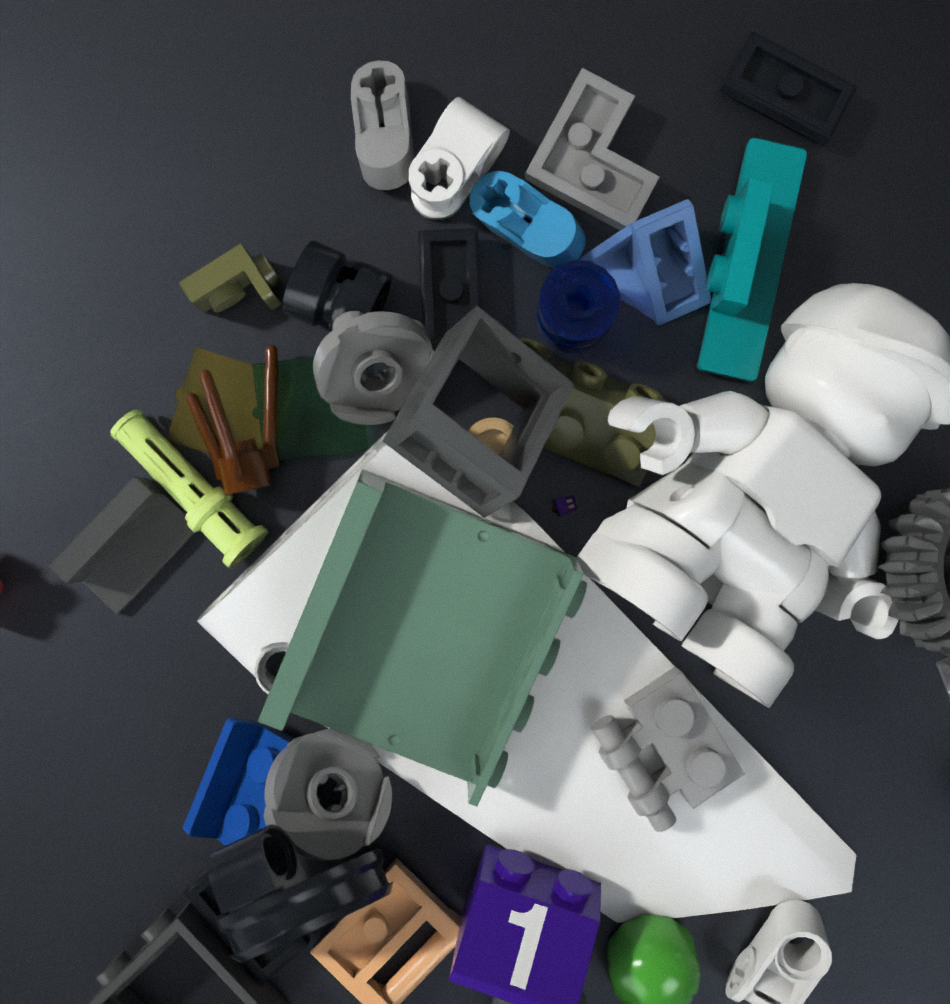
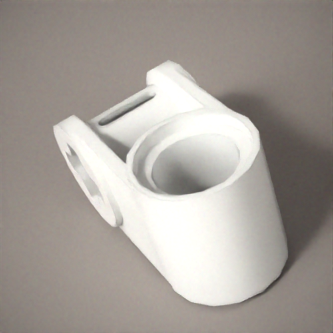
(458, 151)
(778, 970)

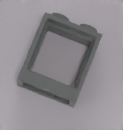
(451, 452)
(202, 939)

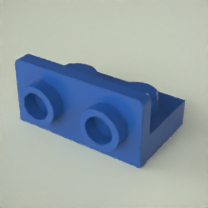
(233, 786)

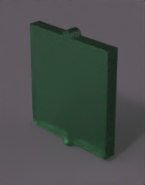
(303, 418)

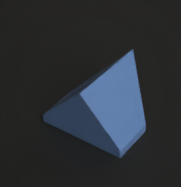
(657, 263)

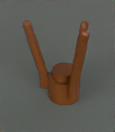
(239, 463)

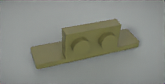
(583, 424)

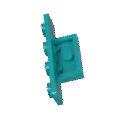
(751, 260)

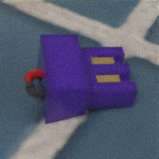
(564, 505)

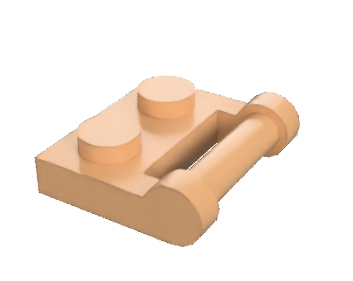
(370, 936)

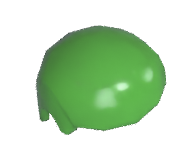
(653, 962)

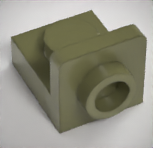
(223, 280)

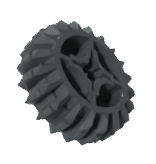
(920, 570)

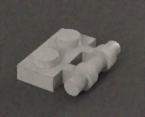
(683, 738)

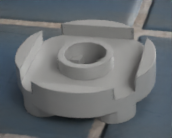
(360, 342)
(294, 802)

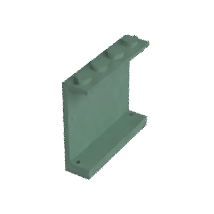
(426, 632)

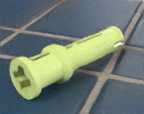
(206, 506)

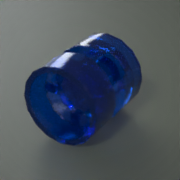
(577, 306)

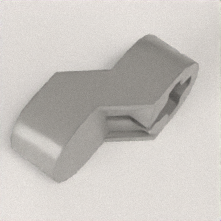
(377, 99)

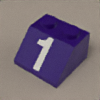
(526, 930)

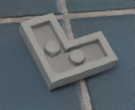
(576, 156)

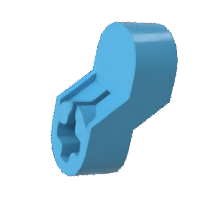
(504, 203)

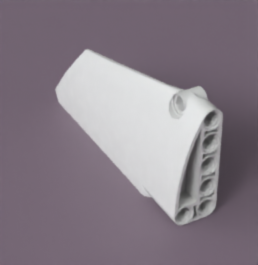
(557, 796)

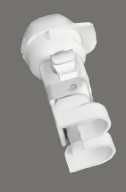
(777, 487)

